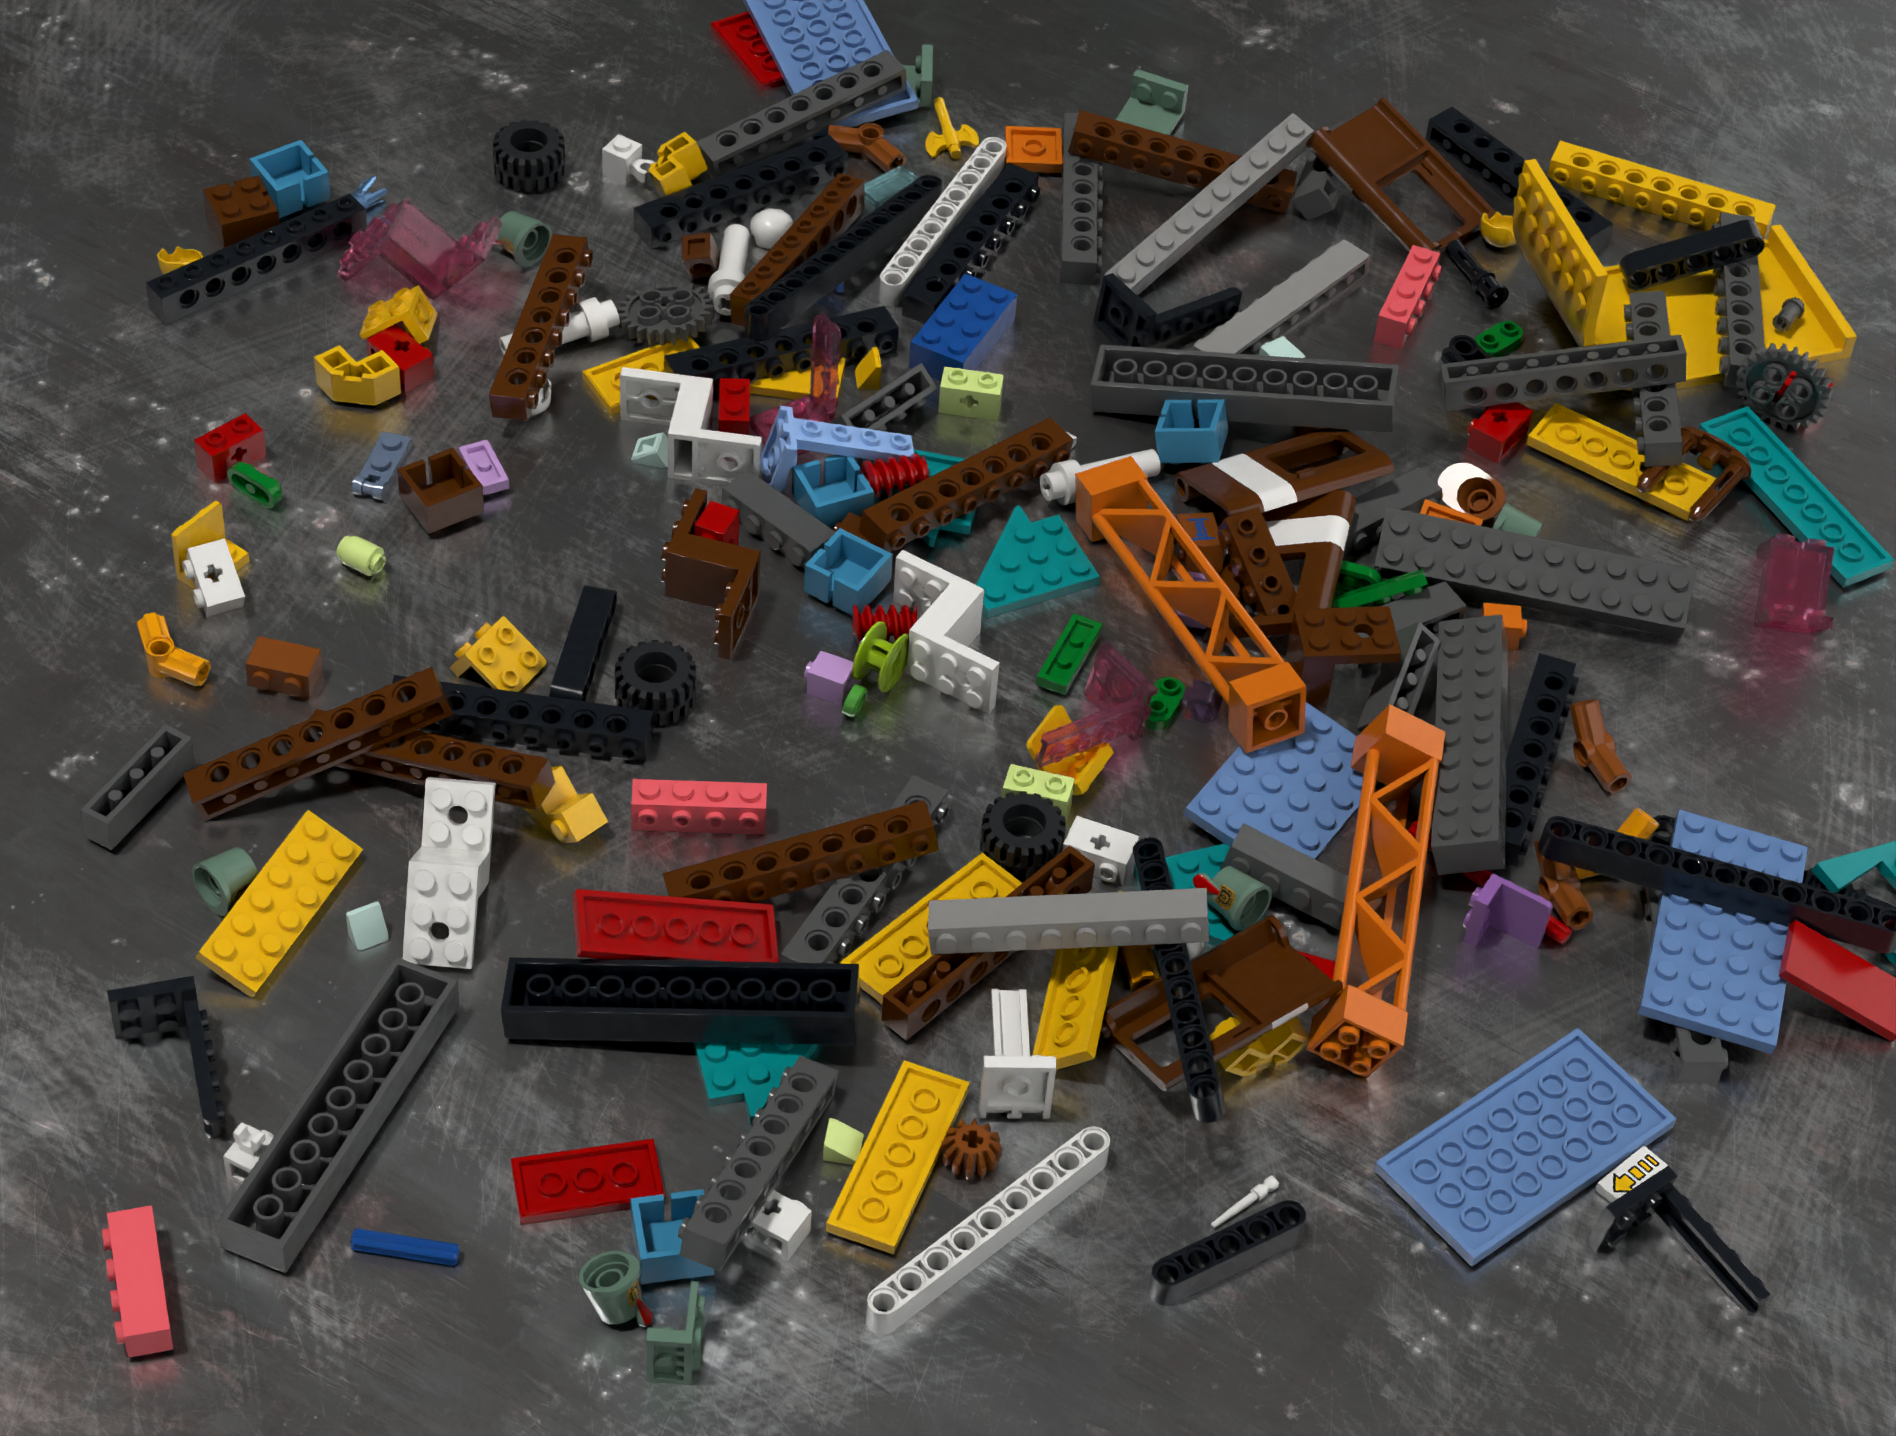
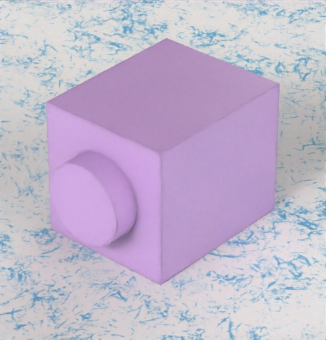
(829, 678)

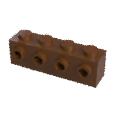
(1257, 564)

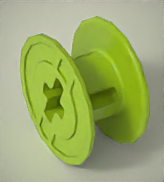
(881, 656)

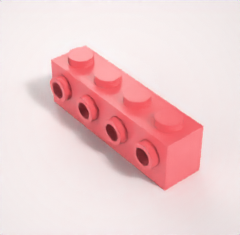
(1408, 297)
(698, 806)
(139, 1282)

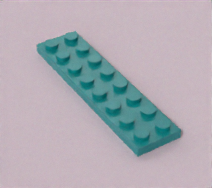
(1800, 497)

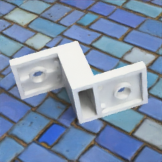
(687, 407)
(944, 631)
(449, 873)

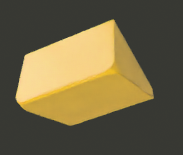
(869, 371)

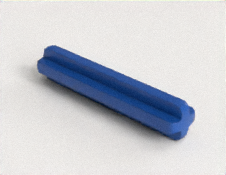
(405, 1246)

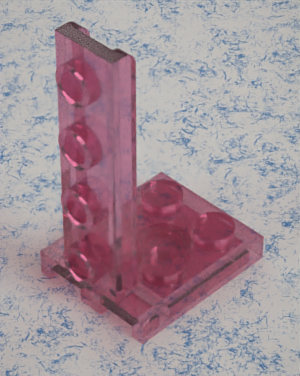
(822, 400)
(1124, 703)

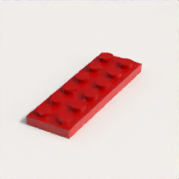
(672, 928)

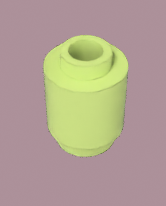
(361, 555)

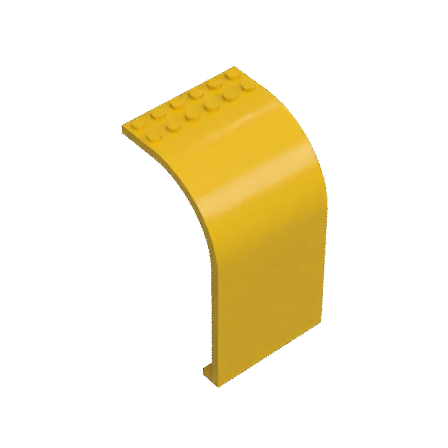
(1594, 296)

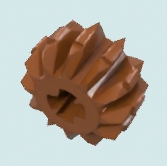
(971, 1149)

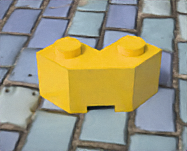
(677, 165)
(359, 382)
(566, 813)
(1275, 1046)

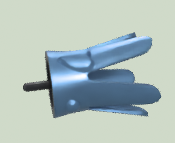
(366, 199)

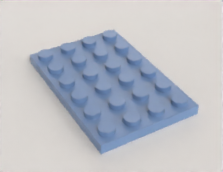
(1289, 790)

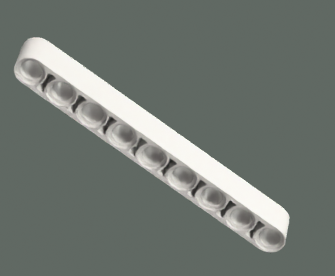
(942, 219)
(982, 1243)

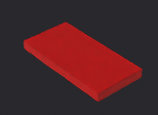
(748, 49)
(1840, 979)
(585, 1180)

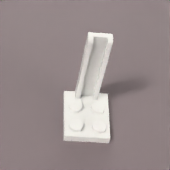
(1012, 1078)

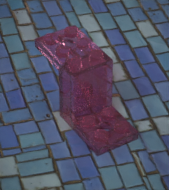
(419, 248)
(1794, 585)

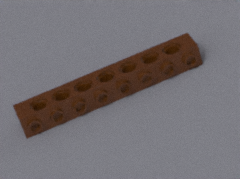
(1168, 157)
(817, 226)
(540, 328)
(965, 486)
(317, 744)
(519, 777)
(809, 858)
(949, 976)

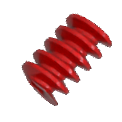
(895, 473)
(896, 623)

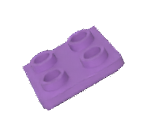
(1508, 910)

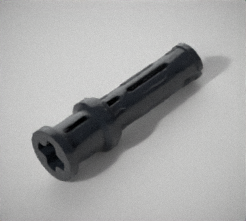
(1490, 287)

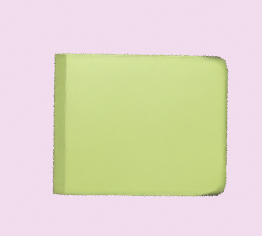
(842, 1143)

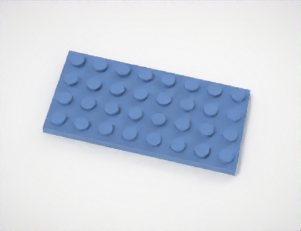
(820, 40)
(1713, 964)
(1524, 1146)

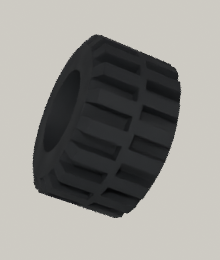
(529, 155)
(661, 664)
(1022, 816)

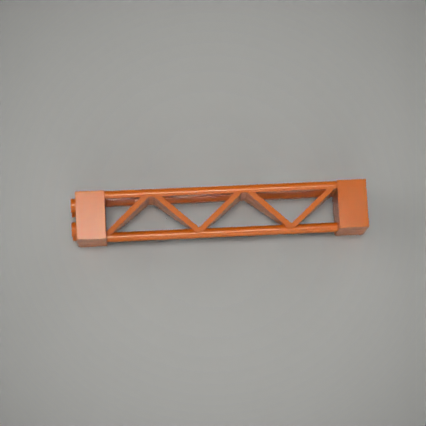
(1262, 692)
(1356, 1024)

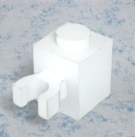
(624, 161)
(245, 1151)

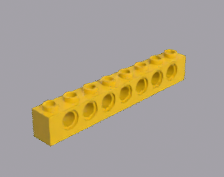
(1652, 189)

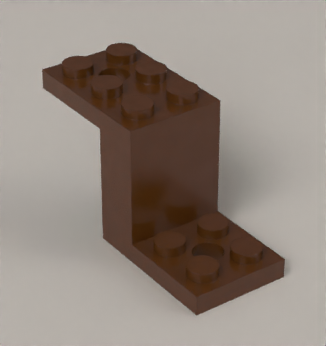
(711, 575)
(1330, 637)

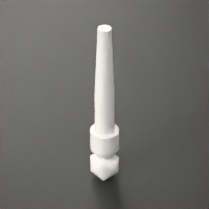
(1256, 1194)

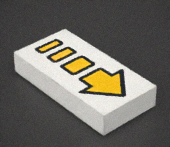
(1630, 1174)

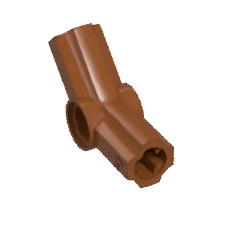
(868, 144)
(1596, 746)
(1563, 890)

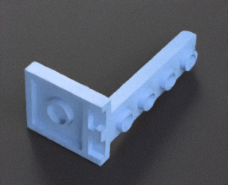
(791, 434)

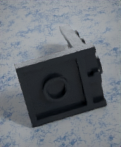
(1135, 324)
(165, 1008)
(1700, 1237)

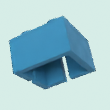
(292, 177)
(1183, 443)
(842, 489)
(848, 572)
(658, 1241)

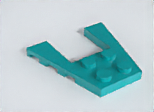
(1846, 869)

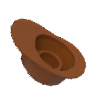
(1471, 491)

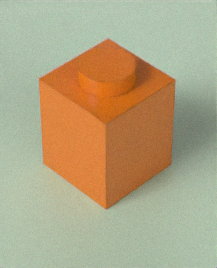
(1512, 617)

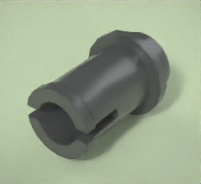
(1791, 310)

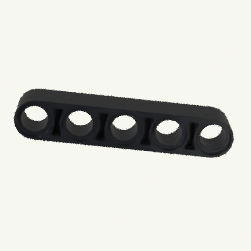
(1692, 255)
(584, 644)
(1215, 1263)

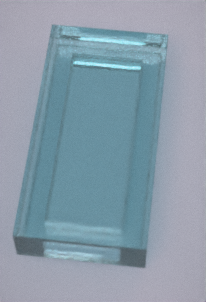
(887, 185)

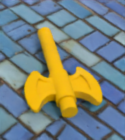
(950, 139)

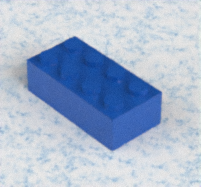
(963, 327)

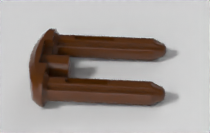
(1712, 451)

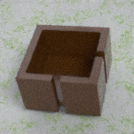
(239, 210)
(450, 496)

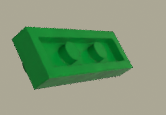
(1382, 591)
(1069, 654)

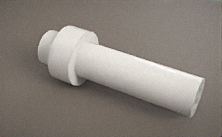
(731, 267)
(588, 321)
(1060, 481)

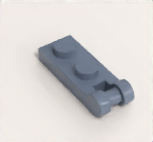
(382, 465)

